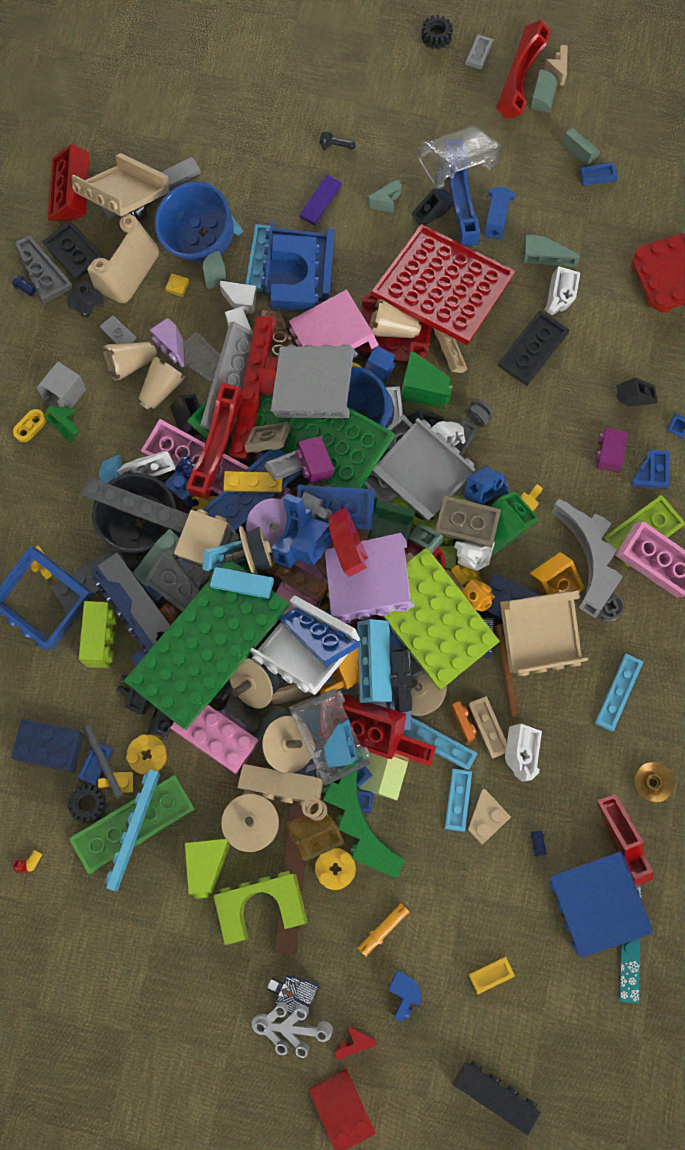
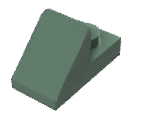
(383, 198)
(425, 537)

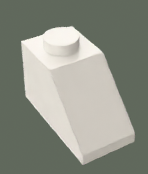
(239, 295)

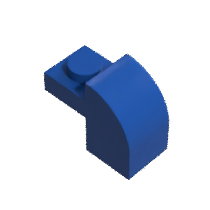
(409, 991)

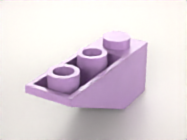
(170, 340)

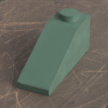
(547, 252)
(167, 541)

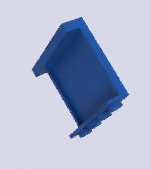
(291, 272)
(600, 904)

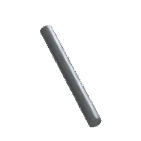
(103, 762)

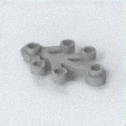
(289, 1029)

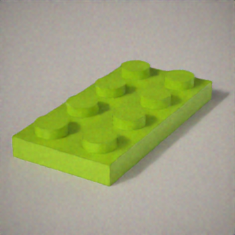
(657, 514)

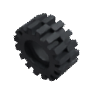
(437, 24)
(74, 803)

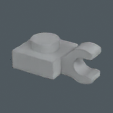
(314, 504)

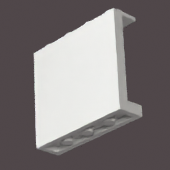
(292, 660)

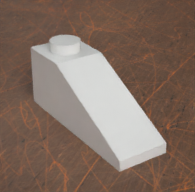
(151, 465)

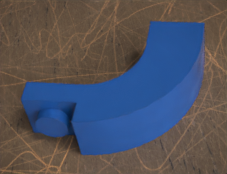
(296, 519)

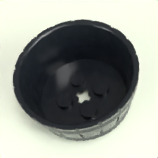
(118, 527)

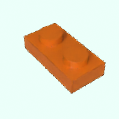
(461, 713)

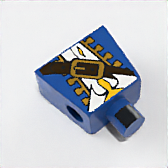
(177, 485)

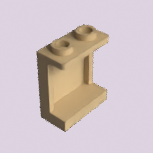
(200, 534)

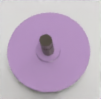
(270, 517)

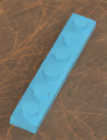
(129, 838)

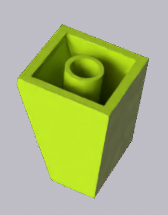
(204, 865)

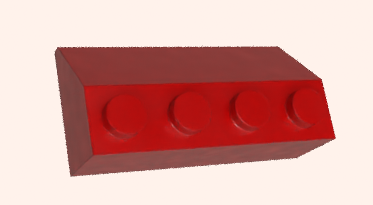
(63, 201)
(375, 726)

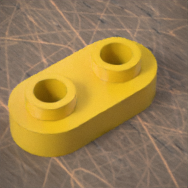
(28, 425)

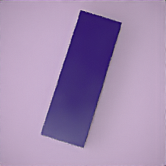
(320, 200)

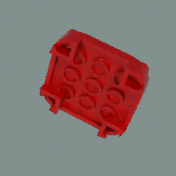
(662, 272)
(396, 345)

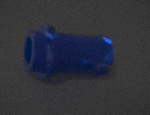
(26, 287)
(538, 843)

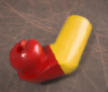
(29, 864)

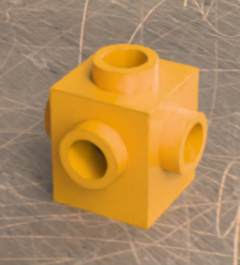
(478, 595)

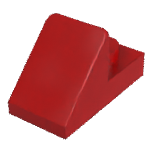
(268, 375)
(360, 1040)

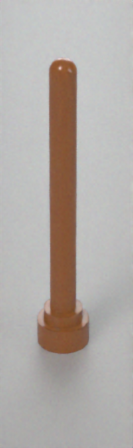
(498, 630)

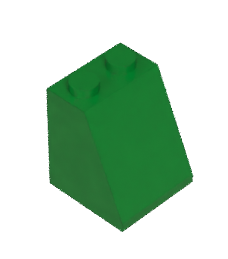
(425, 384)
(513, 521)

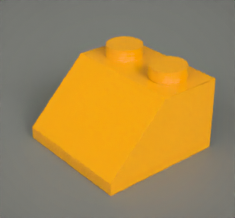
(557, 576)

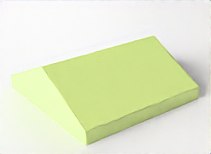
(386, 777)

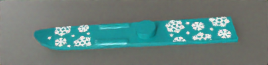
(630, 969)

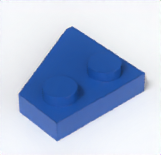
(654, 470)

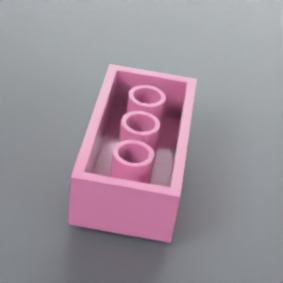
(655, 557)
(219, 739)

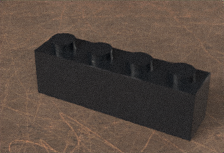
(497, 1098)

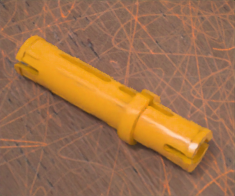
(383, 930)

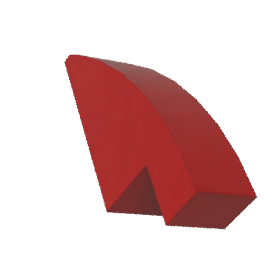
(347, 542)
(415, 751)
(625, 838)

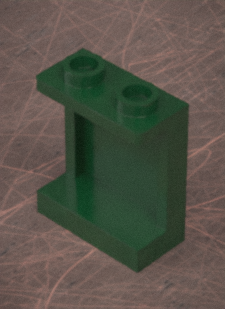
(391, 520)

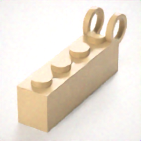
(286, 786)

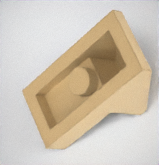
(558, 66)

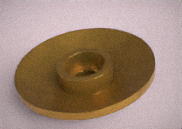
(661, 775)

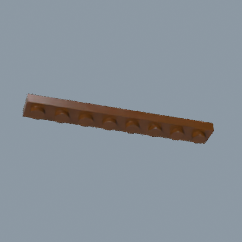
(298, 579)

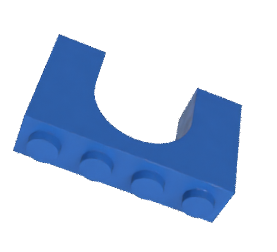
(304, 252)

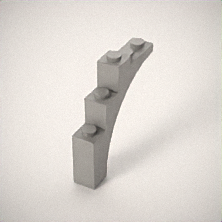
(589, 533)

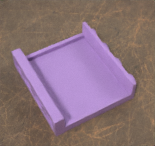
(374, 590)

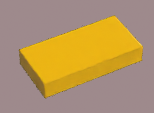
(491, 975)

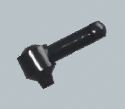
(327, 140)

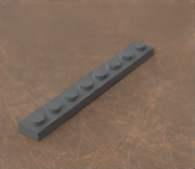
(138, 506)

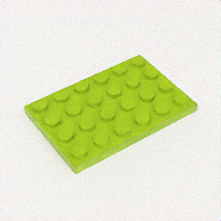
(443, 626)

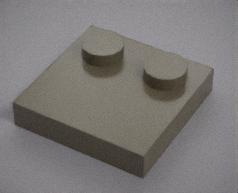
(267, 437)

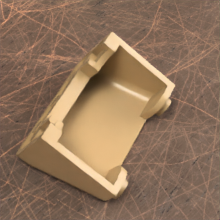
(128, 265)

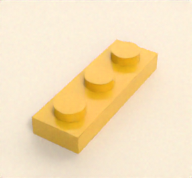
(251, 482)

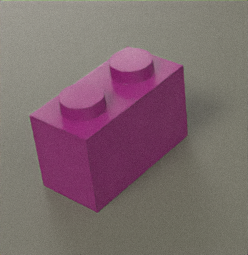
(611, 450)
(315, 460)

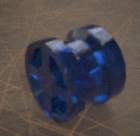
(185, 466)

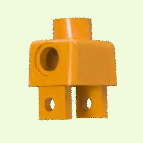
(345, 675)

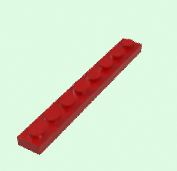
(251, 399)

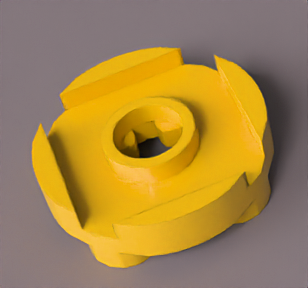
(142, 744)
(343, 877)

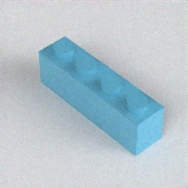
(374, 661)

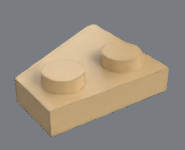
(487, 818)

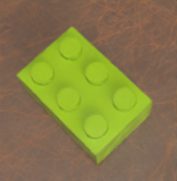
(97, 635)

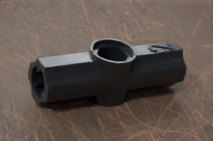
(401, 680)

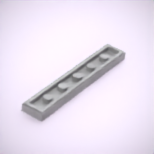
(176, 174)

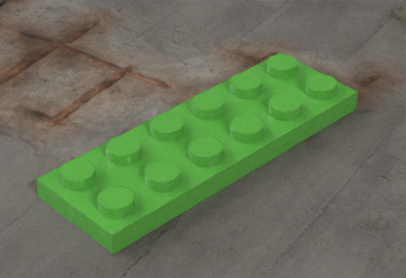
(101, 840)

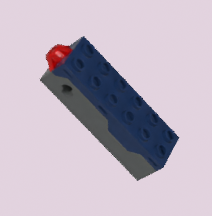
(131, 601)

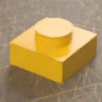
(177, 285)

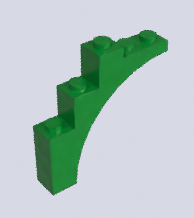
(369, 848)

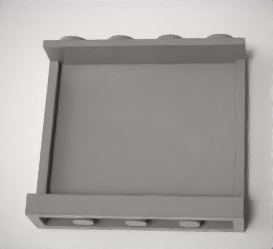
(313, 381)
(423, 469)

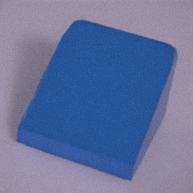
(677, 425)

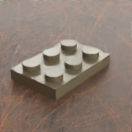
(468, 521)

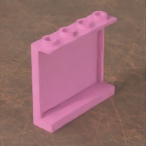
(332, 323)

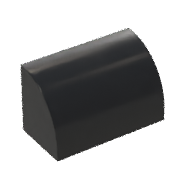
(182, 410)
(240, 713)

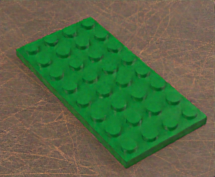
(351, 442)
(203, 649)

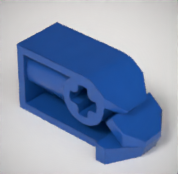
(498, 211)
(485, 486)

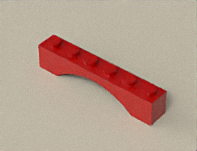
(531, 44)
(224, 416)

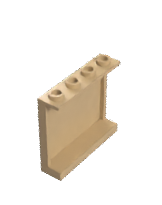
(123, 186)
(541, 633)

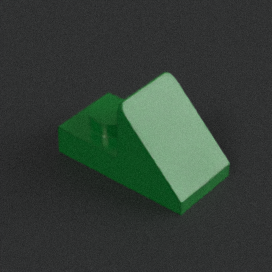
(59, 419)

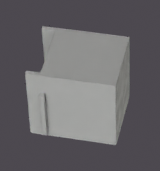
(61, 387)

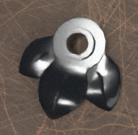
(87, 300)

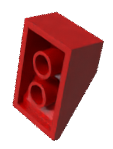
(342, 1111)

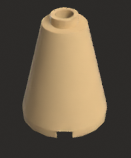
(393, 322)
(128, 357)
(159, 383)

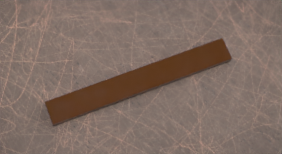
(287, 938)

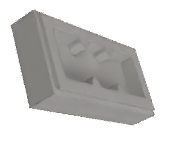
(479, 52)
(117, 331)
(284, 466)

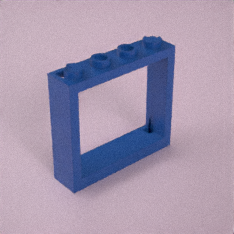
(33, 554)

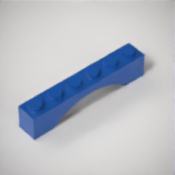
(464, 212)

